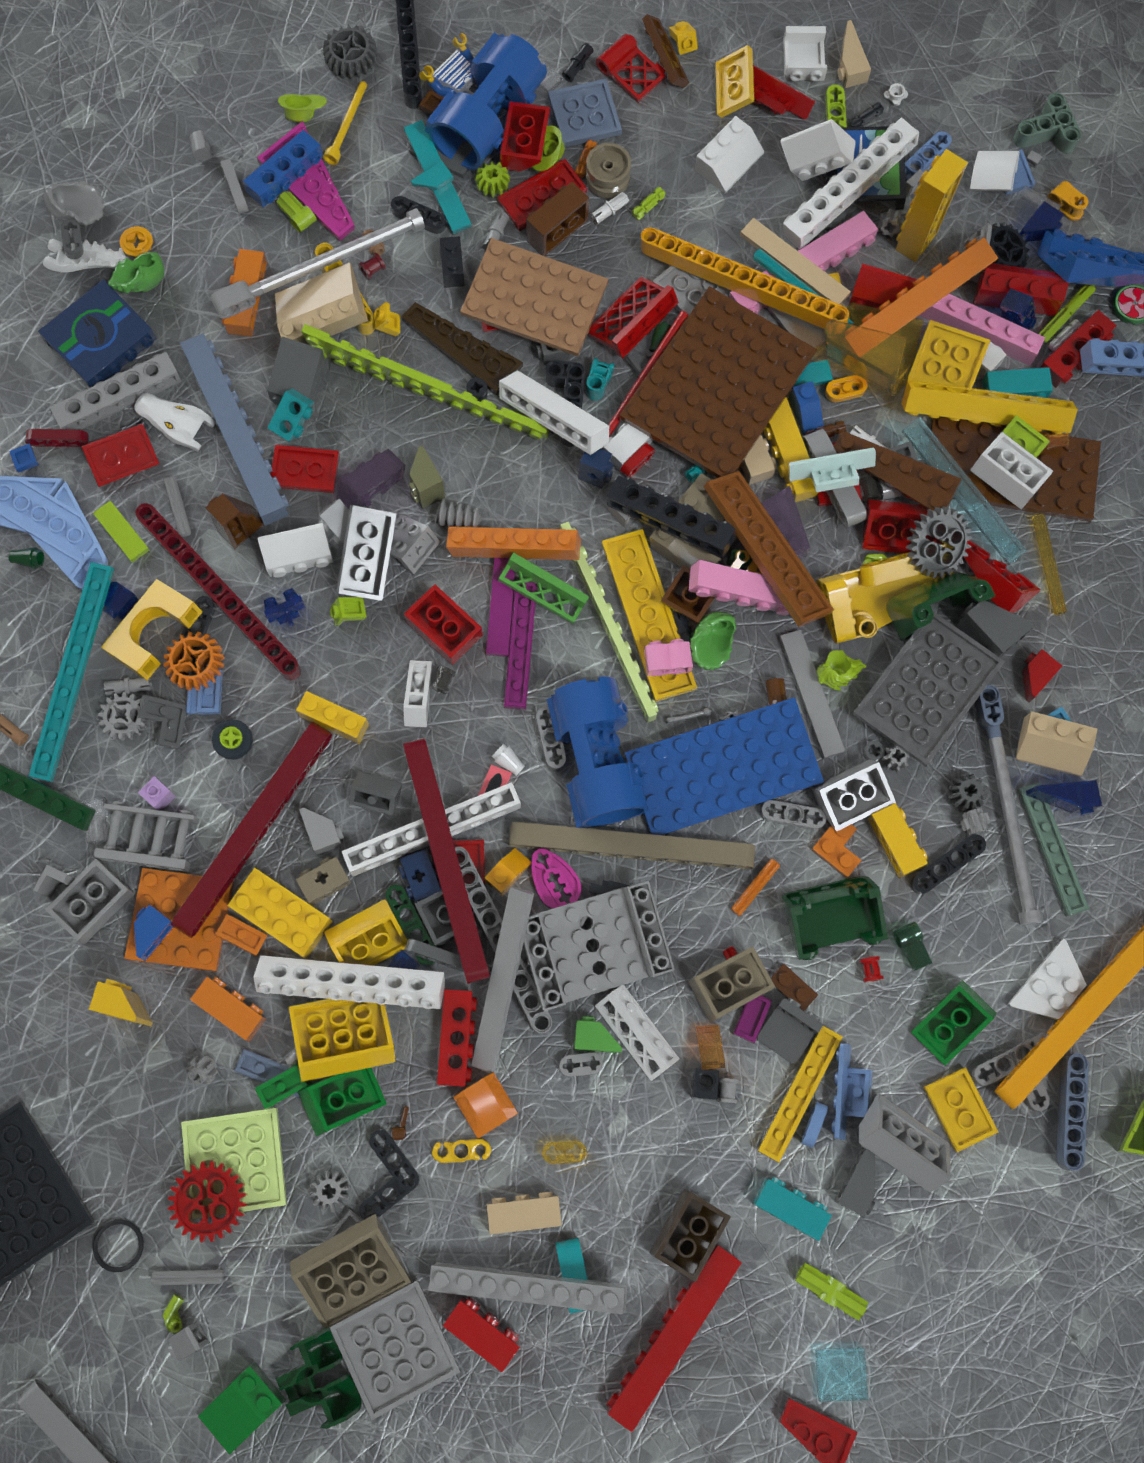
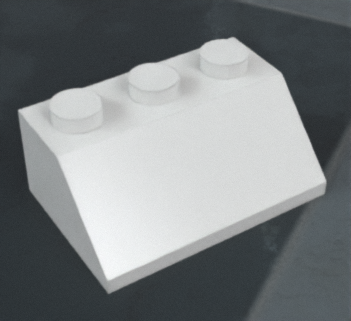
(818, 150)
(729, 155)
(1011, 470)
(295, 550)

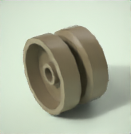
(608, 170)

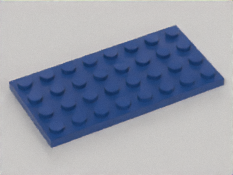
(726, 767)

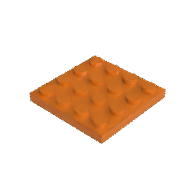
(167, 894)

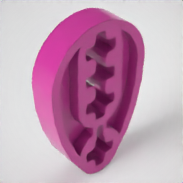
(557, 867)

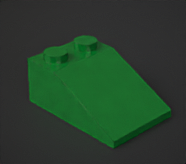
(954, 1022)
(341, 1099)
(242, 1408)

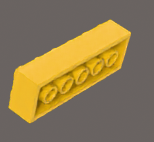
(930, 204)

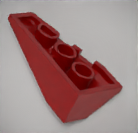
(1009, 589)

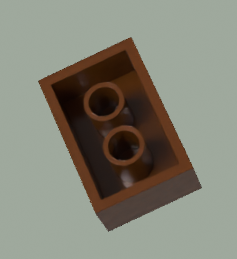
(557, 219)

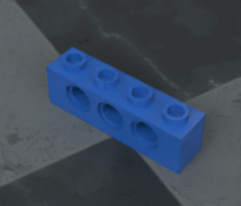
(286, 158)

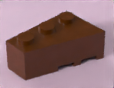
(234, 519)

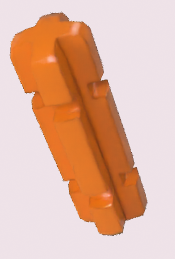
(581, 167)

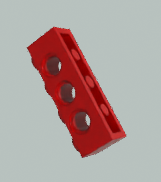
(1097, 326)
(456, 1000)

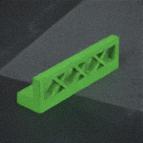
(547, 581)

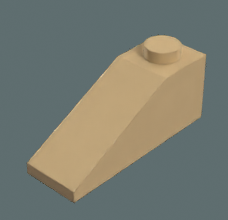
(853, 62)

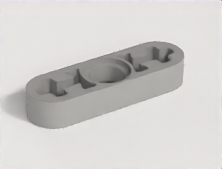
(234, 186)
(549, 755)
(777, 806)

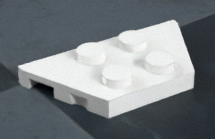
(1051, 985)

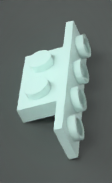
(833, 470)

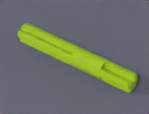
(1067, 311)

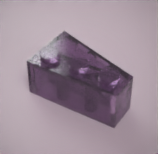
(370, 479)
(787, 518)

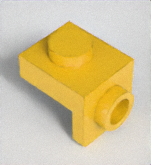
(685, 37)
(387, 320)

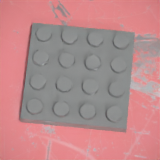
(395, 1349)

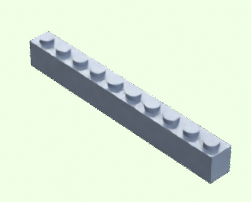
(235, 430)

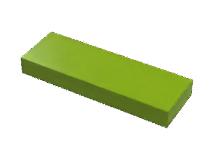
(121, 531)

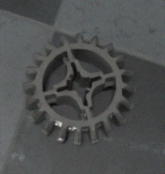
(352, 57)

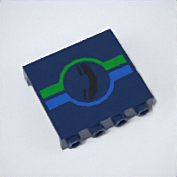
(98, 334)

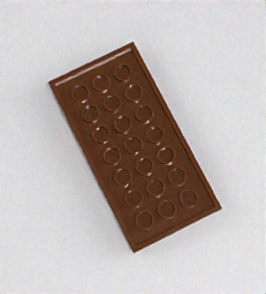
(1065, 493)

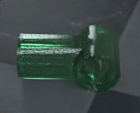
(910, 940)

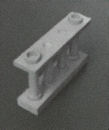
(154, 858)

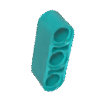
(571, 1262)

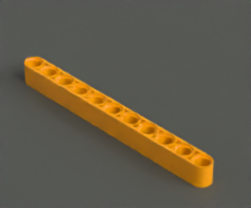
(741, 278)
(1073, 1022)

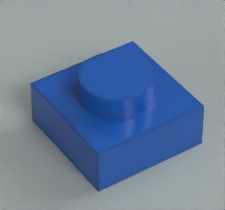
(23, 458)

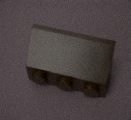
(689, 1235)

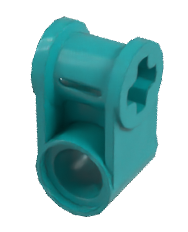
(599, 376)

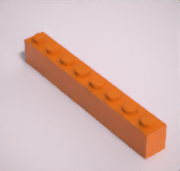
(932, 289)

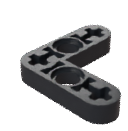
(396, 1182)

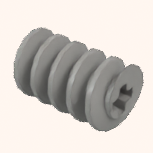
(457, 515)

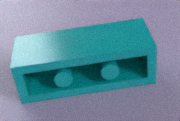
(1021, 381)
(792, 1208)

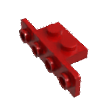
(779, 95)

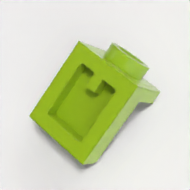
(348, 609)

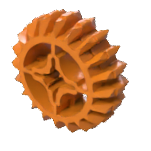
(176, 667)

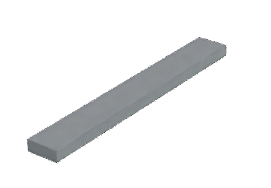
(502, 979)

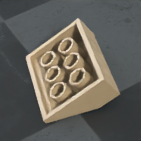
(324, 302)

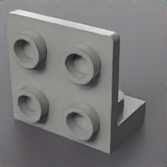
(412, 542)

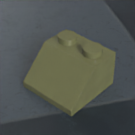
(425, 480)

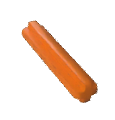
(755, 887)

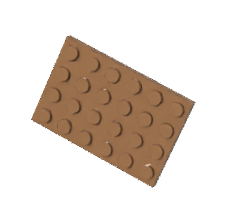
(534, 297)

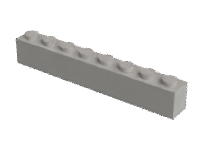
(528, 1288)

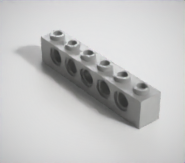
(126, 397)

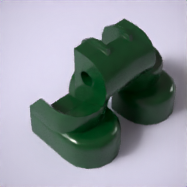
(338, 1398)

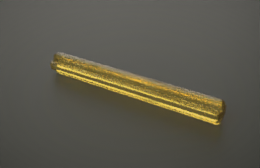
(1049, 564)

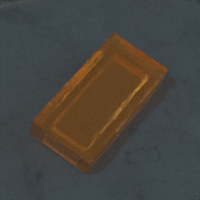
(710, 1047)

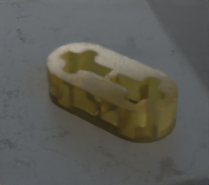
(564, 1145)

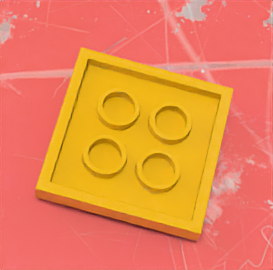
(948, 356)

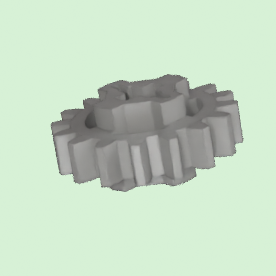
(130, 710)

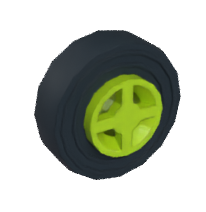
(226, 734)

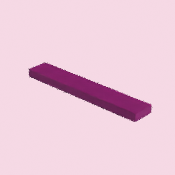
(500, 611)
(520, 650)

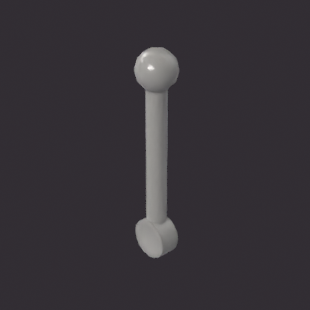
(706, 712)

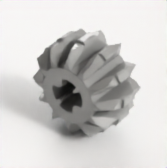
(334, 1183)

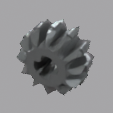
(975, 788)

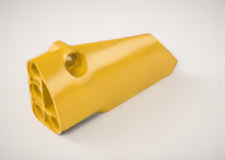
(864, 594)

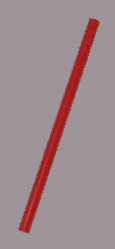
(663, 345)

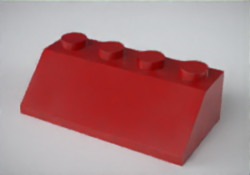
(1044, 286)
(890, 525)

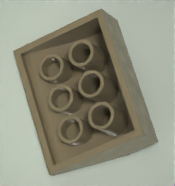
(678, 550)
(349, 1272)

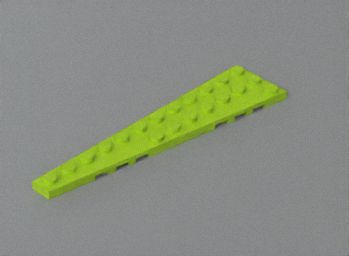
(419, 383)

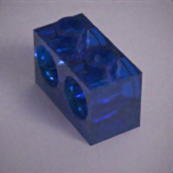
(1018, 309)

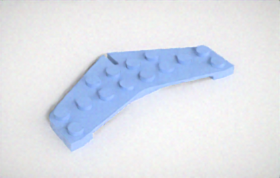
(53, 520)

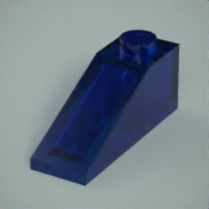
(1070, 797)

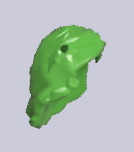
(133, 277)
(713, 640)

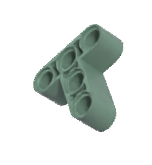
(1054, 123)

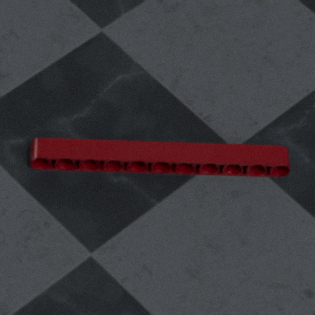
(213, 582)
(251, 830)
(446, 861)

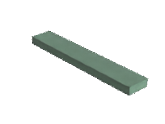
(1054, 853)

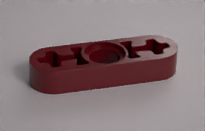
(56, 437)

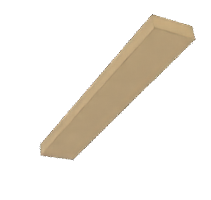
(794, 262)

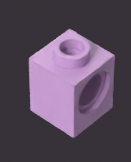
(156, 794)

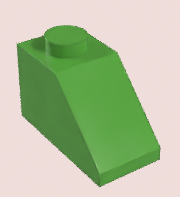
(594, 1037)

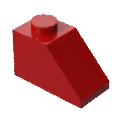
(1038, 672)

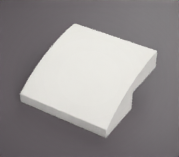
(994, 170)

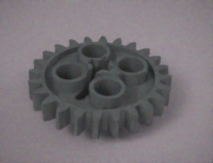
(949, 530)

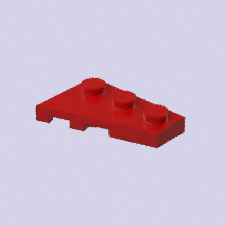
(819, 1434)

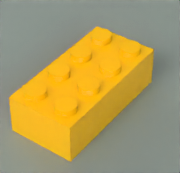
(280, 913)

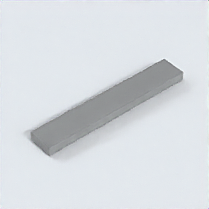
(812, 694)

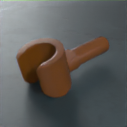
(399, 1133)

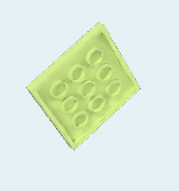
(243, 1142)

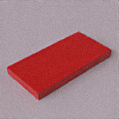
(536, 190)

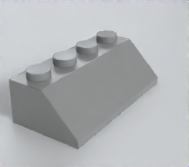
(905, 1144)

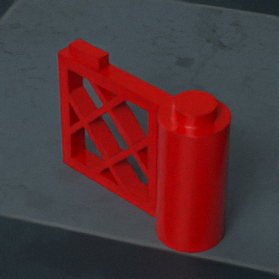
(619, 56)

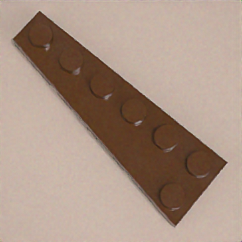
(910, 477)

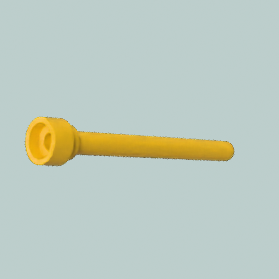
(332, 154)

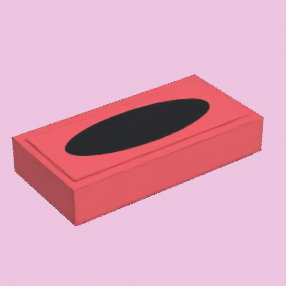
(495, 778)

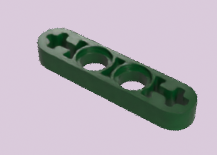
(413, 924)

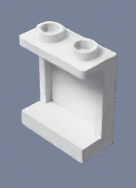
(804, 53)

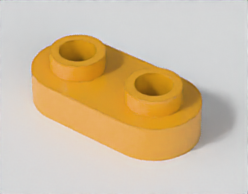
(844, 388)

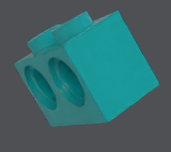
(287, 412)

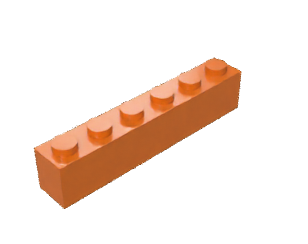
(502, 542)

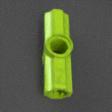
(831, 1291)

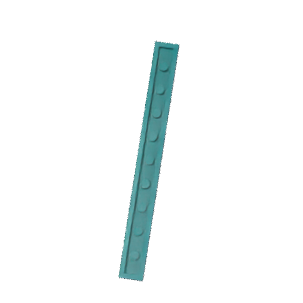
(71, 672)

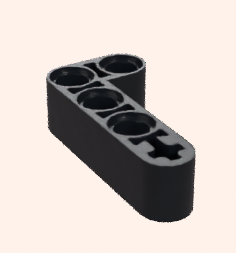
(566, 381)

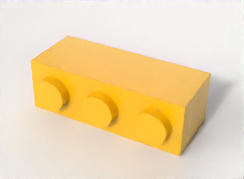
(332, 717)
(898, 840)

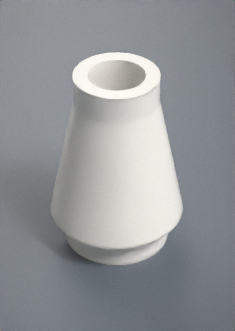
(507, 758)

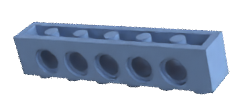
(1113, 357)

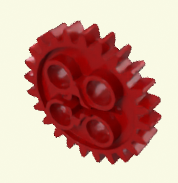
(230, 1197)

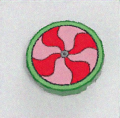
(1130, 304)

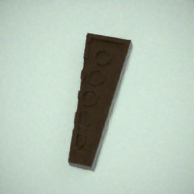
(462, 347)

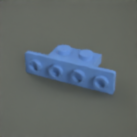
(853, 1091)

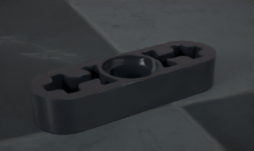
(410, 205)

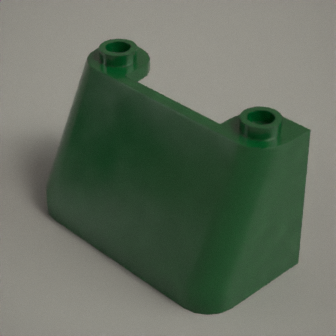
(913, 610)
(835, 915)

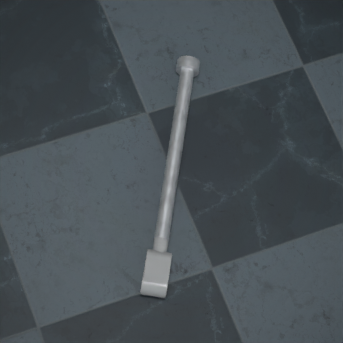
(241, 297)

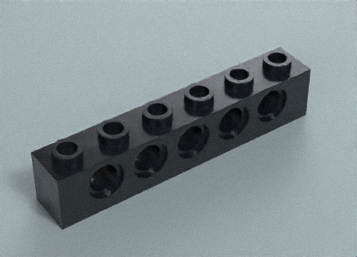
(675, 526)

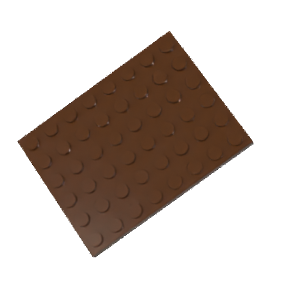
(718, 384)

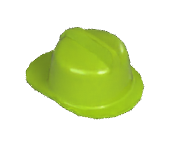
(301, 107)
(553, 149)

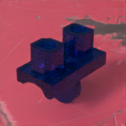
(285, 611)

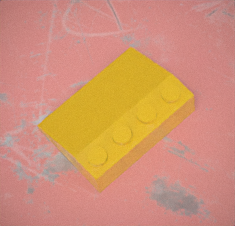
(340, 1037)

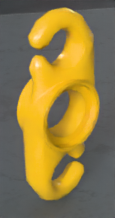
(451, 1157)

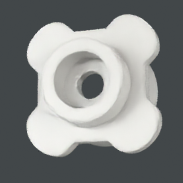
(900, 92)

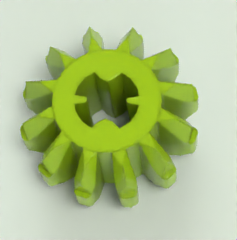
(492, 179)

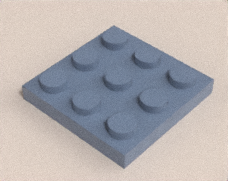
(585, 112)

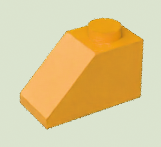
(507, 871)

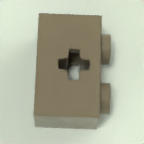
(316, 891)

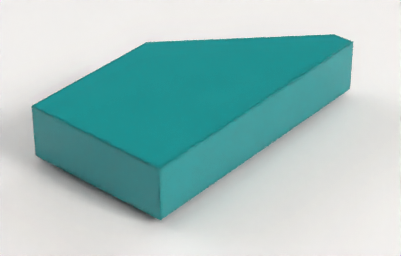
(434, 177)

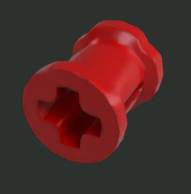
(875, 966)

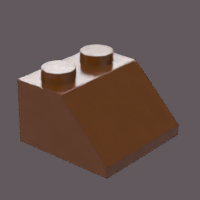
(684, 601)

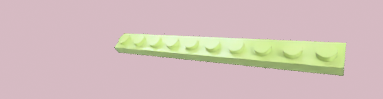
(614, 633)

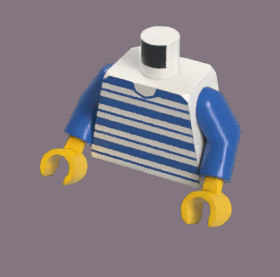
(454, 73)

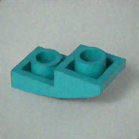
(818, 372)

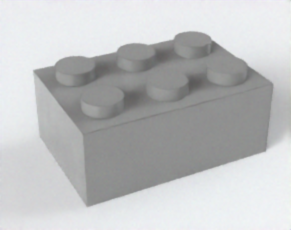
(89, 901)

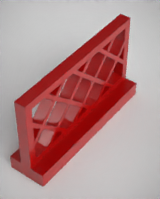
(640, 323)

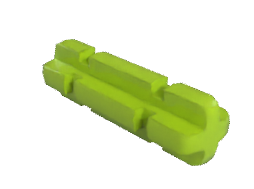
(648, 203)

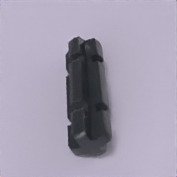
(866, 116)

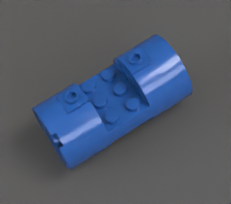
(505, 72)
(606, 785)

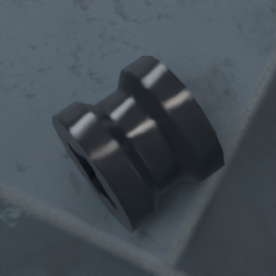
(472, 386)

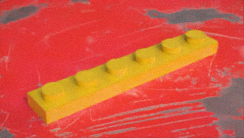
(799, 1094)

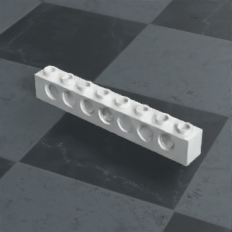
(876, 159)
(414, 835)
(349, 982)

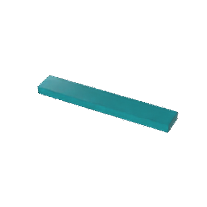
(447, 195)

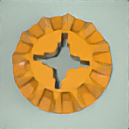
(130, 236)

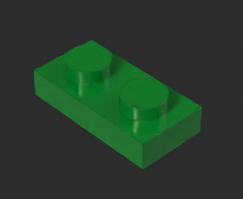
(280, 1087)

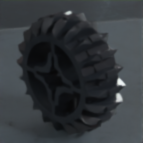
(1008, 245)

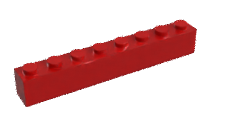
(671, 1340)

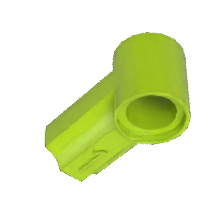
(299, 215)

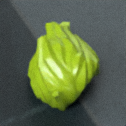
(838, 670)

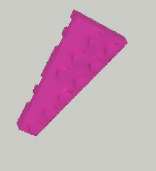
(316, 191)

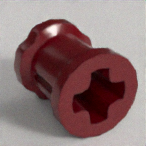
(372, 266)

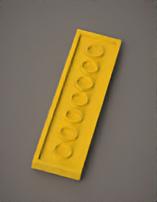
(641, 600)

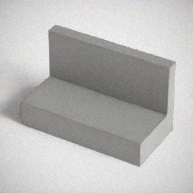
(50, 880)

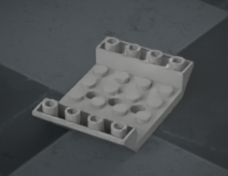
(627, 941)

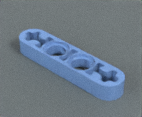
(923, 162)

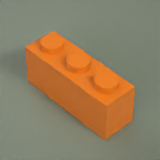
(229, 1008)

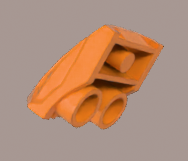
(485, 1105)

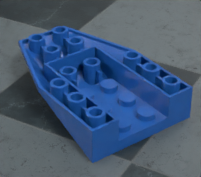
(1090, 260)

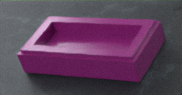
(752, 1018)

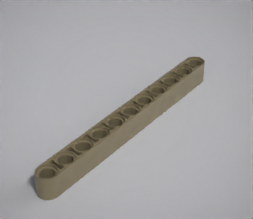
(632, 845)

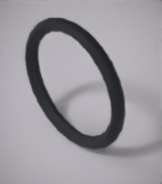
(99, 1233)

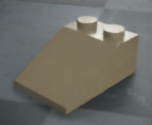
(731, 984)

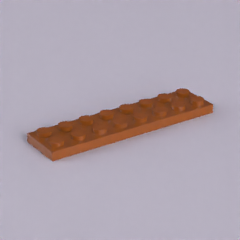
(769, 548)

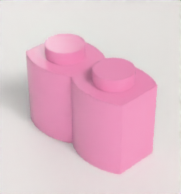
(668, 658)

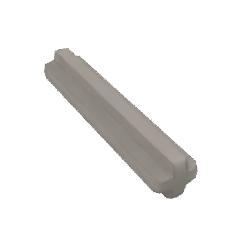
(177, 506)
(187, 1277)

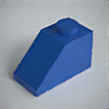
(806, 406)
(150, 930)

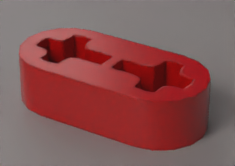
(637, 460)

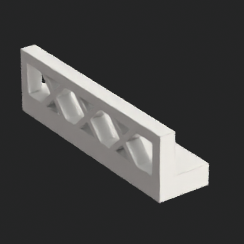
(640, 1029)

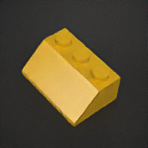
(367, 936)
(119, 1002)

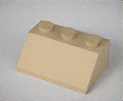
(1055, 743)

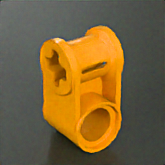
(1070, 200)

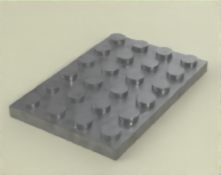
(928, 688)

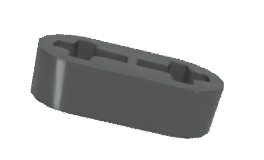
(76, 238)

